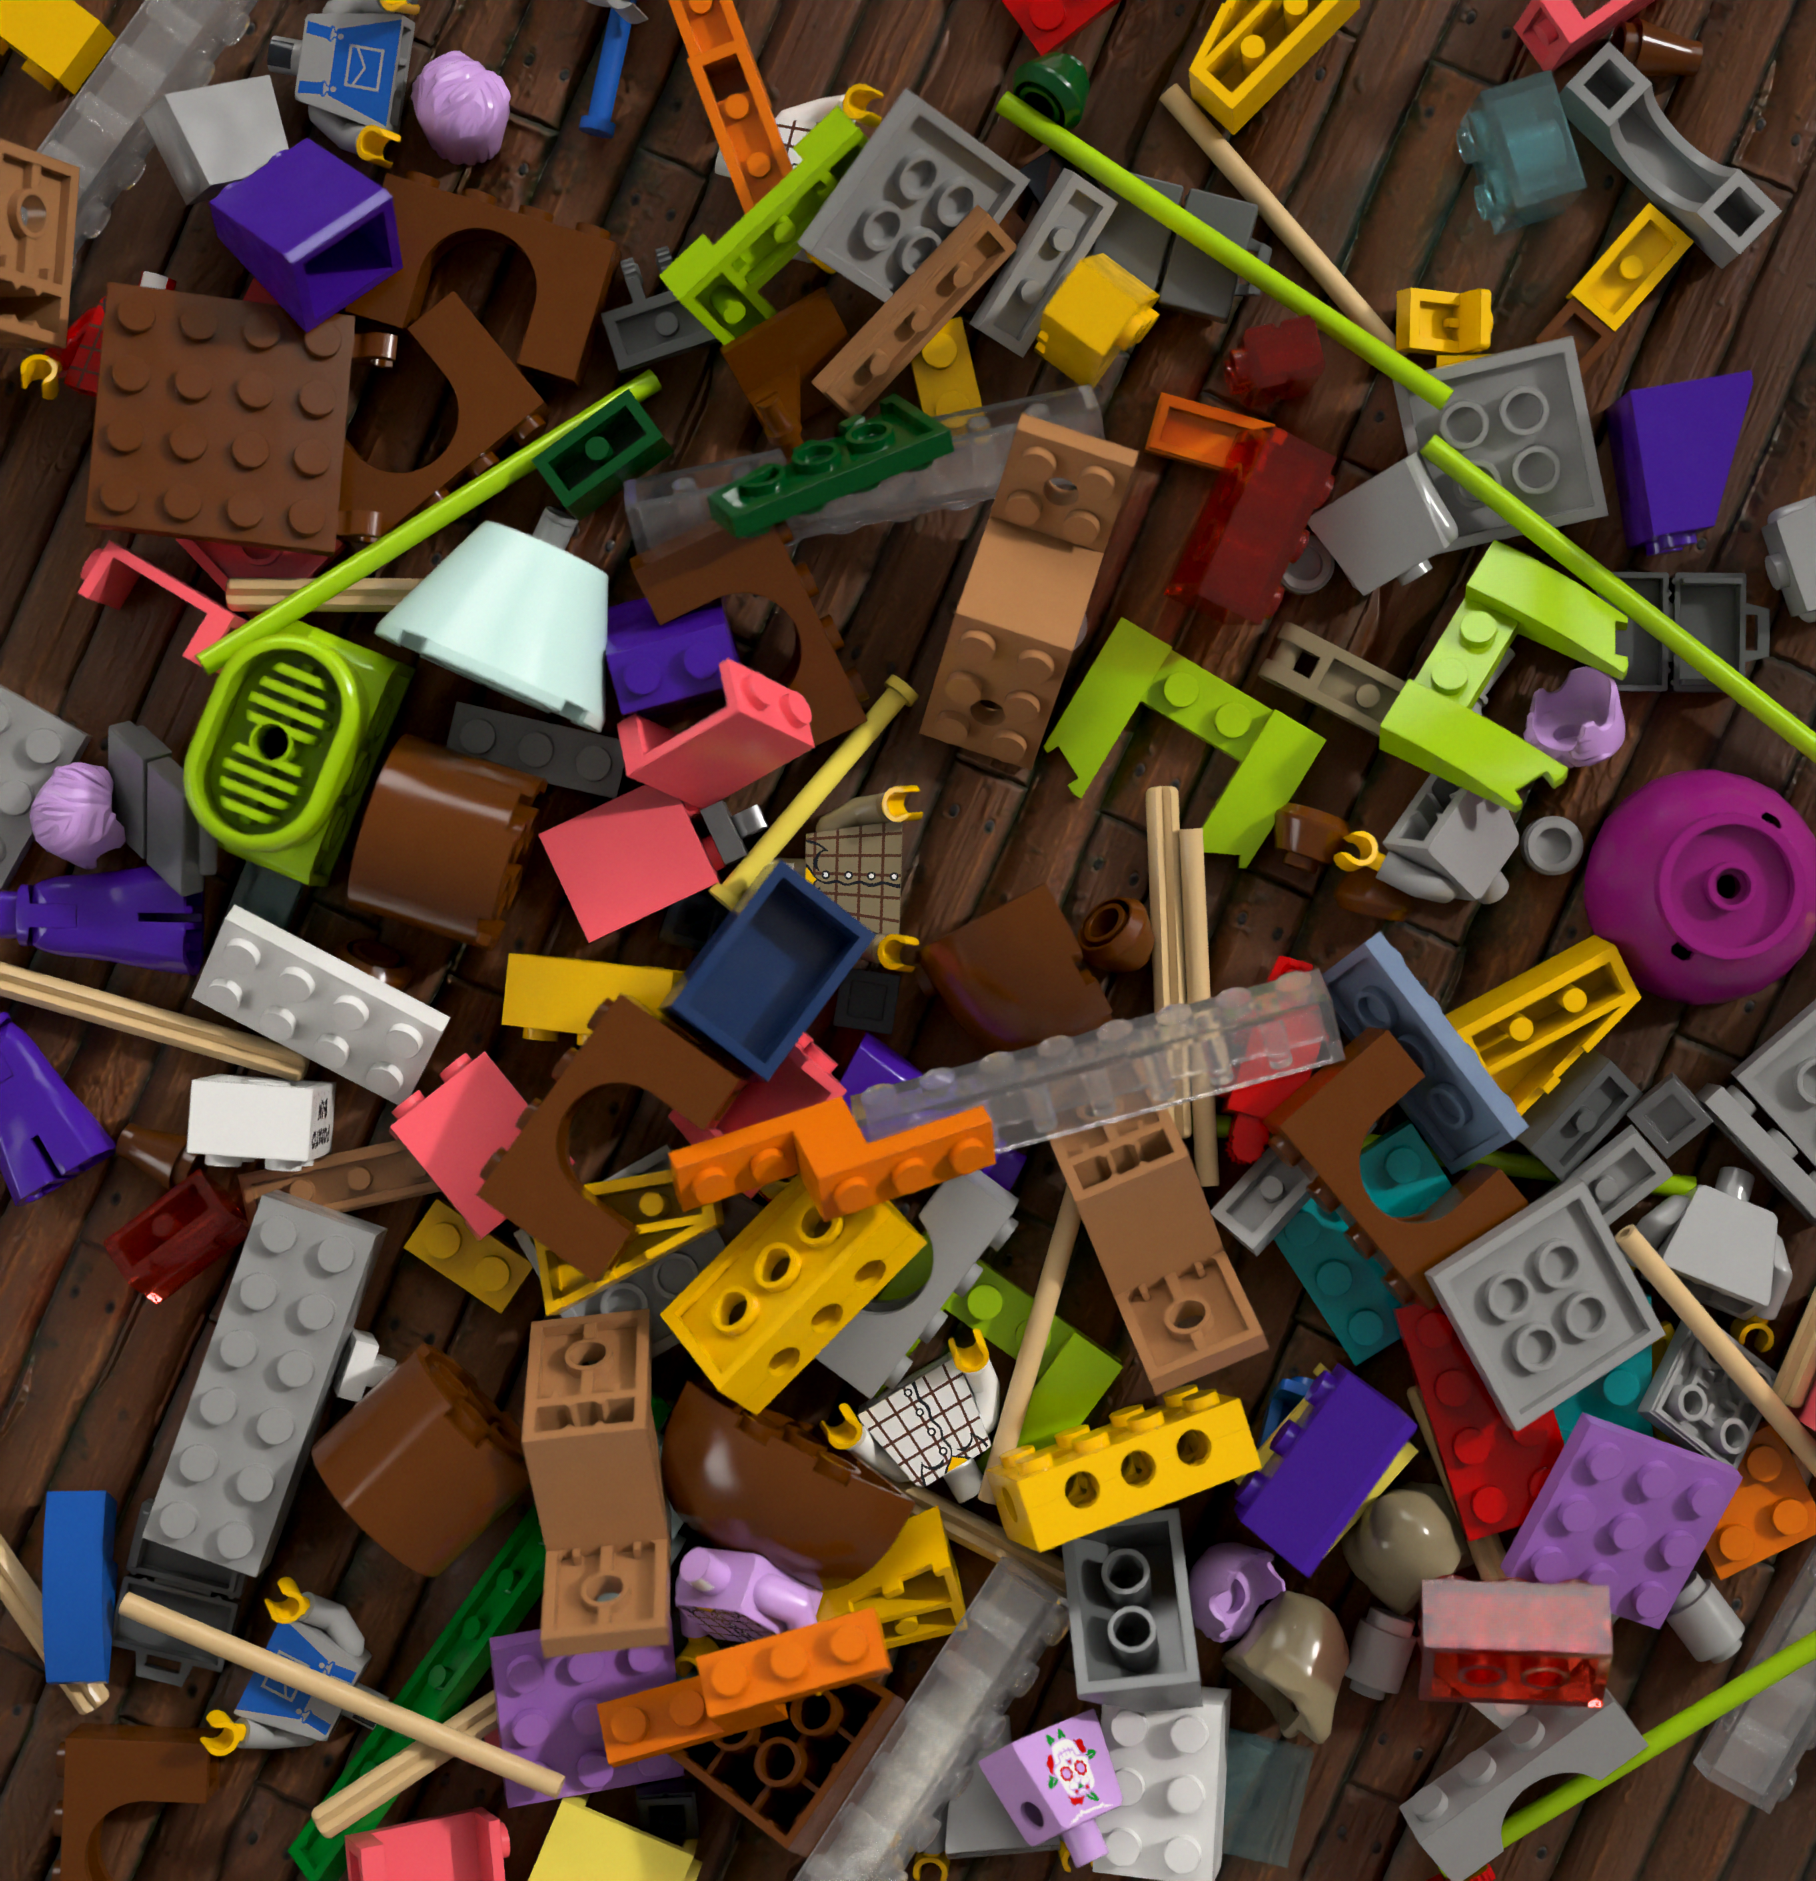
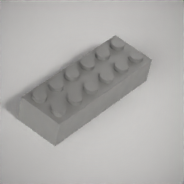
(264, 1382)

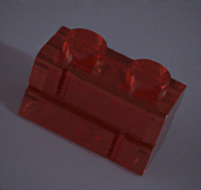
(1275, 362)
(177, 1237)

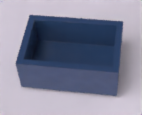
(766, 972)

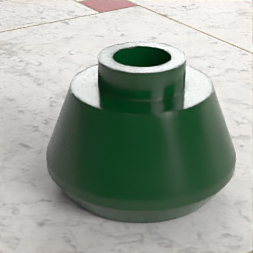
(1054, 86)

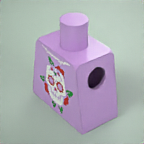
(1058, 1785)

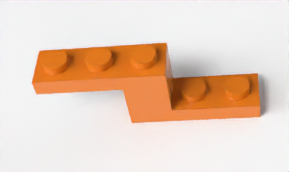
(733, 96)
(833, 1158)
(744, 1687)

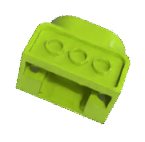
(337, 714)

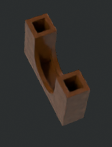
(570, 270)
(493, 413)
(713, 564)
(1324, 1133)
(535, 1177)
(120, 1766)

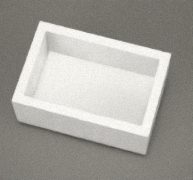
(1171, 1790)

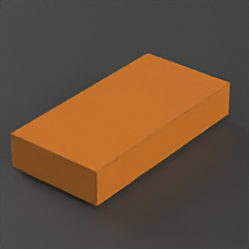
(1195, 432)

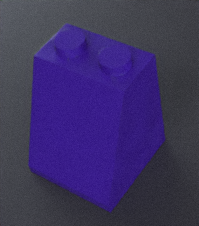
(310, 231)
(1675, 457)
(668, 664)

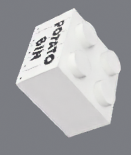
(260, 1118)

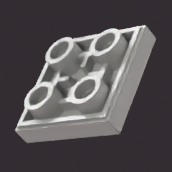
(1700, 1403)

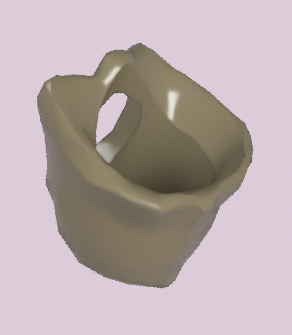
(1404, 1539)
(1294, 1655)

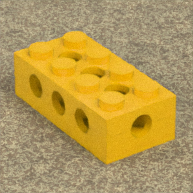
(786, 1291)
(1121, 1467)

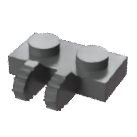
(654, 326)

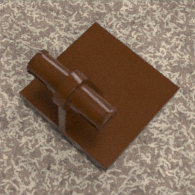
(781, 360)

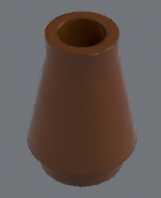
(1657, 50)
(159, 1154)

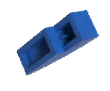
(78, 1586)

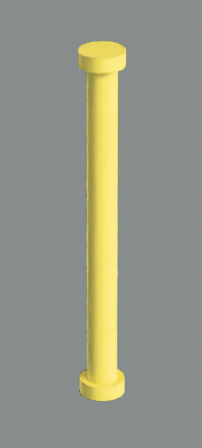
(815, 792)

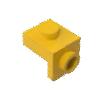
(1443, 321)

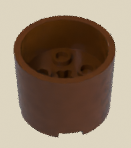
(446, 841)
(424, 1461)

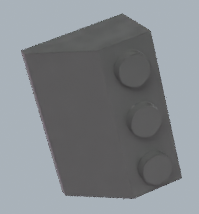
(1133, 1615)

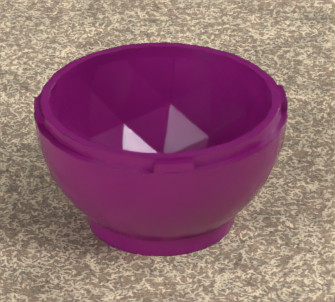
(1658, 876)

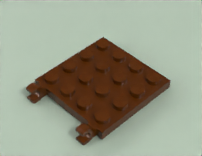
(225, 422)

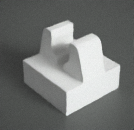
(361, 1366)

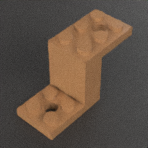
(36, 257)
(1027, 591)
(1159, 1247)
(598, 1483)

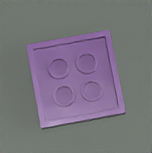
(1623, 1517)
(552, 1714)

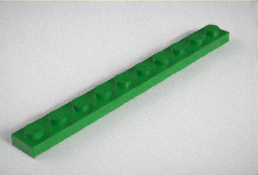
(446, 1673)

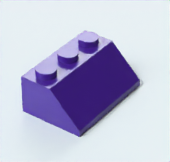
(1322, 1467)

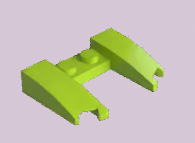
(724, 278)
(1145, 670)
(1434, 714)
(1072, 1368)

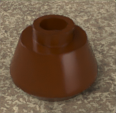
(1308, 837)
(1369, 896)
(1117, 935)
(376, 960)

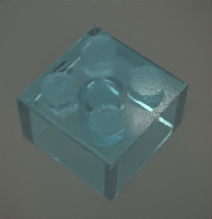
(1520, 153)

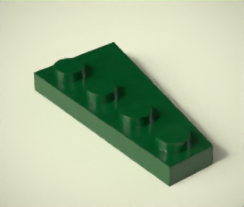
(820, 472)

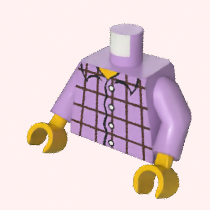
(736, 1600)

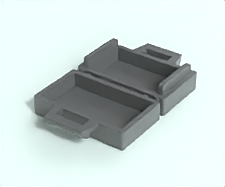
(1192, 279)
(1705, 606)
(155, 810)
(181, 1585)

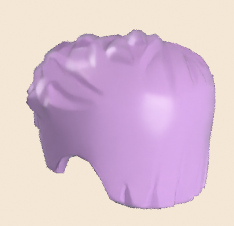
(461, 108)
(1579, 720)
(75, 814)
(1229, 1587)

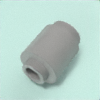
(1705, 1621)
(1380, 1653)

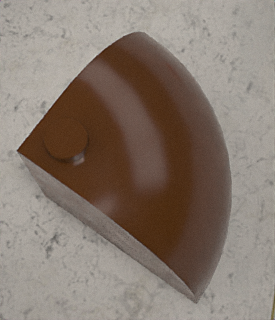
(1014, 975)
(777, 1490)
(801, 1768)

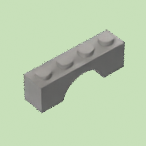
(1705, 199)
(961, 1223)
(1464, 1809)

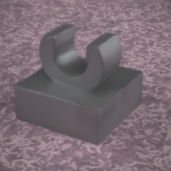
(730, 830)
(1669, 1115)

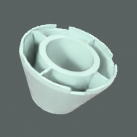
(514, 622)

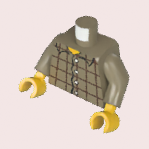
(859, 867)

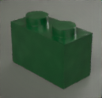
(601, 453)

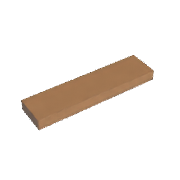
(915, 313)
(345, 1179)

